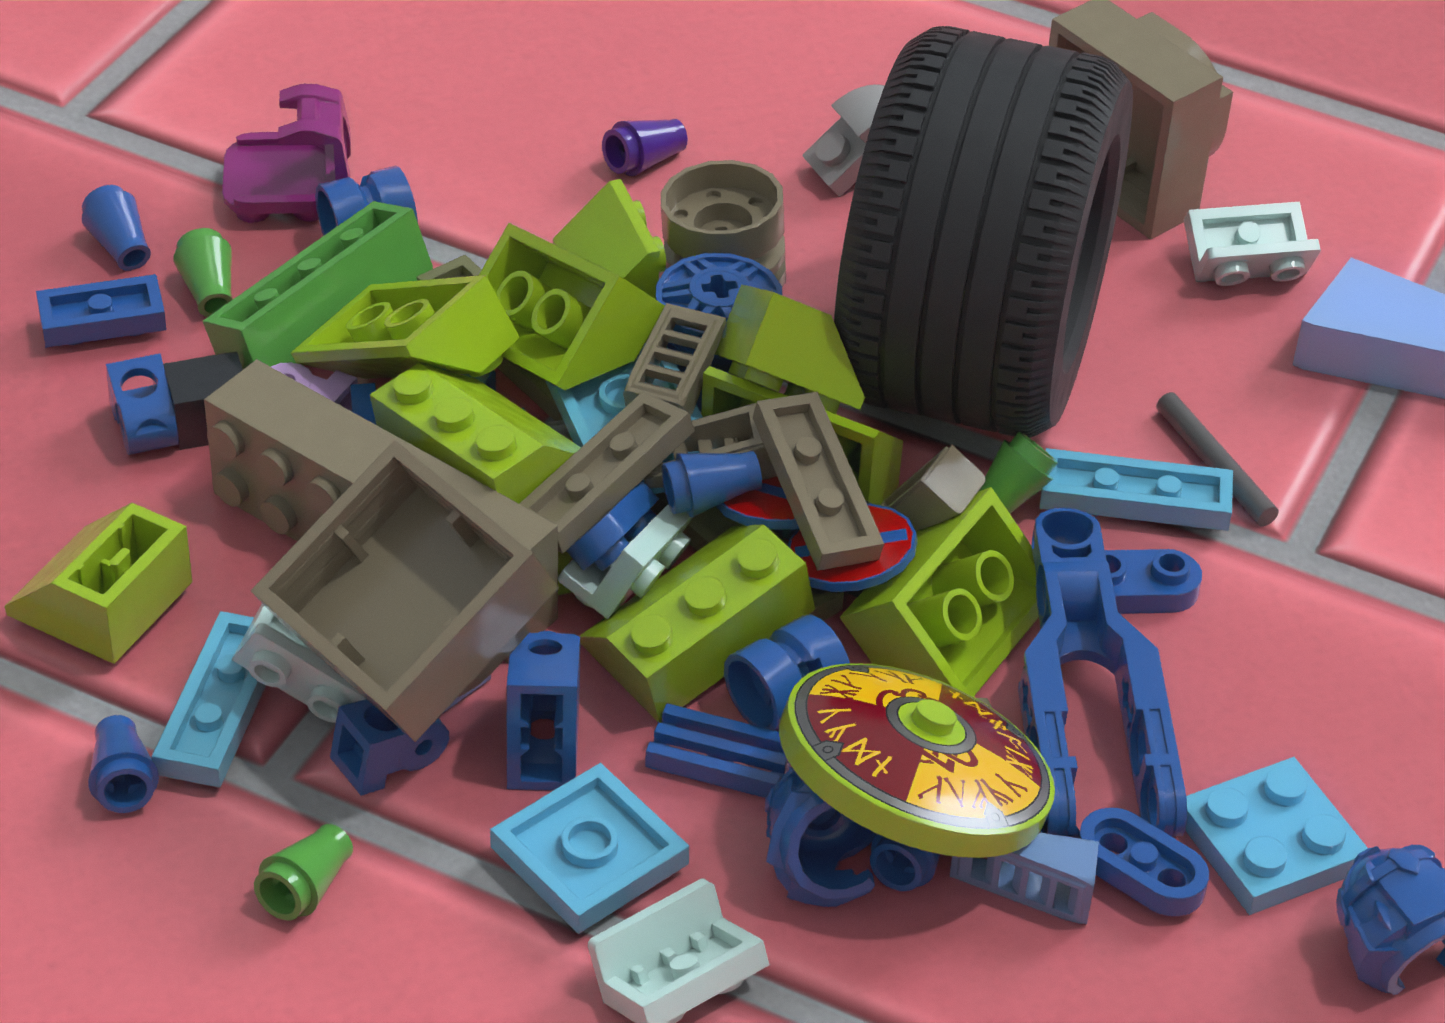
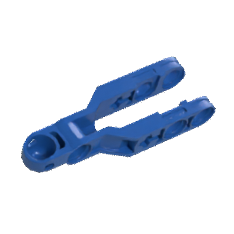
(1083, 624)

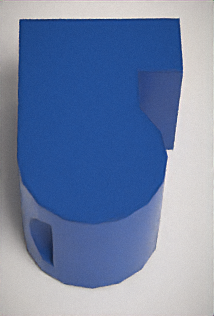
(145, 412)
(371, 746)

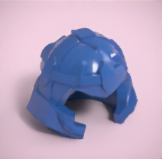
(810, 843)
(1392, 912)

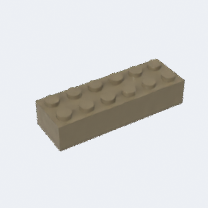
(295, 452)

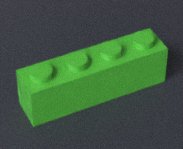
(301, 295)

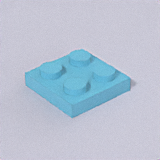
(1272, 835)
(589, 847)

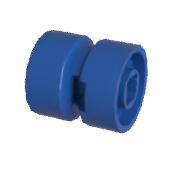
(345, 197)
(768, 670)

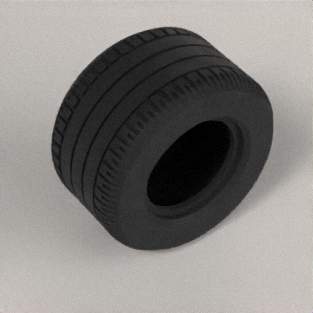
(982, 228)

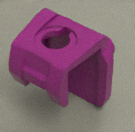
(282, 168)

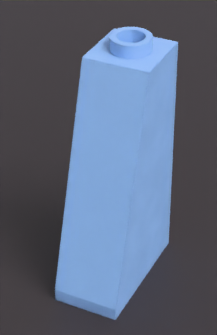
(1376, 331)

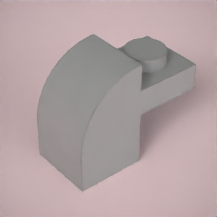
(840, 149)

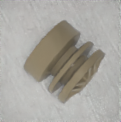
(725, 210)

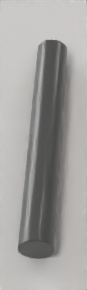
(1215, 456)

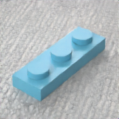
(1140, 489)
(210, 710)

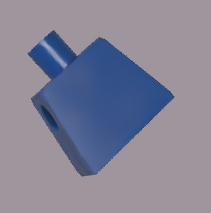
(543, 685)

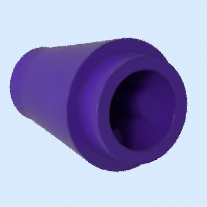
(642, 144)

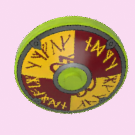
(916, 760)

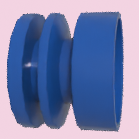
(710, 286)

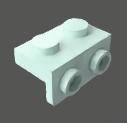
(1249, 243)
(634, 569)
(285, 662)
(673, 956)

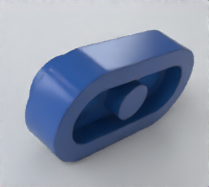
(615, 529)
(1154, 580)
(1148, 862)

